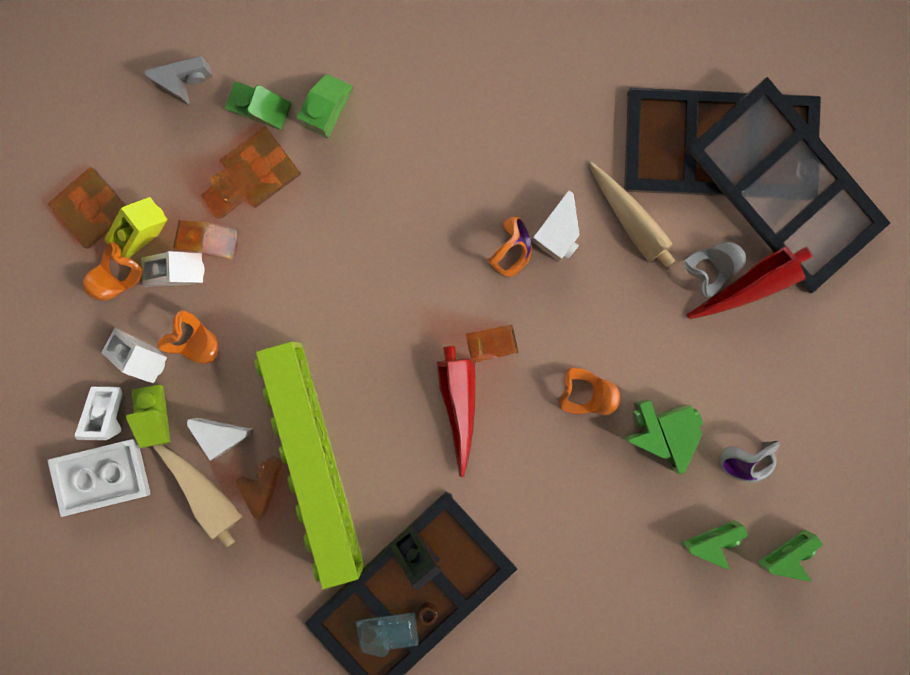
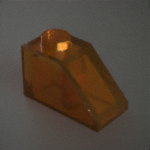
(206, 239)

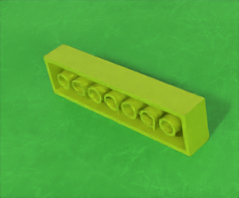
(310, 464)

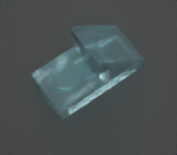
(387, 633)

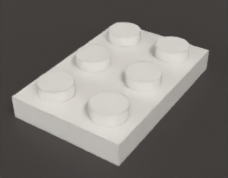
(99, 477)

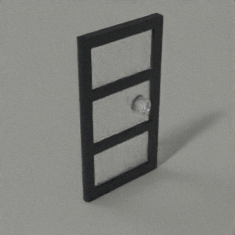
(788, 183)

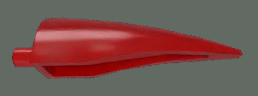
(762, 280)
(458, 392)

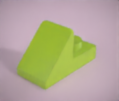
(150, 416)

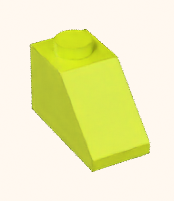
(136, 226)

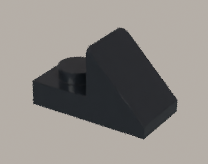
(415, 557)

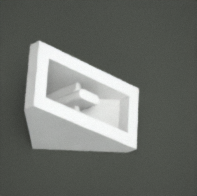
(216, 436)

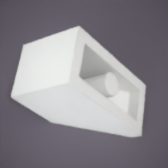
(560, 230)
(172, 269)
(134, 356)

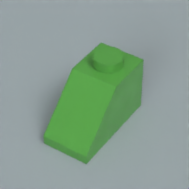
(324, 105)
(682, 434)

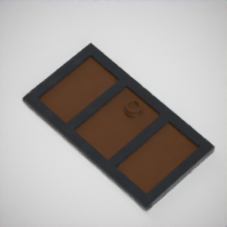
(667, 121)
(469, 574)

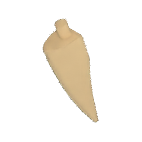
(636, 221)
(207, 502)

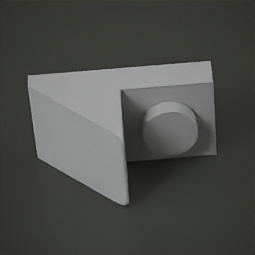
(175, 75)

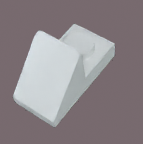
(99, 414)

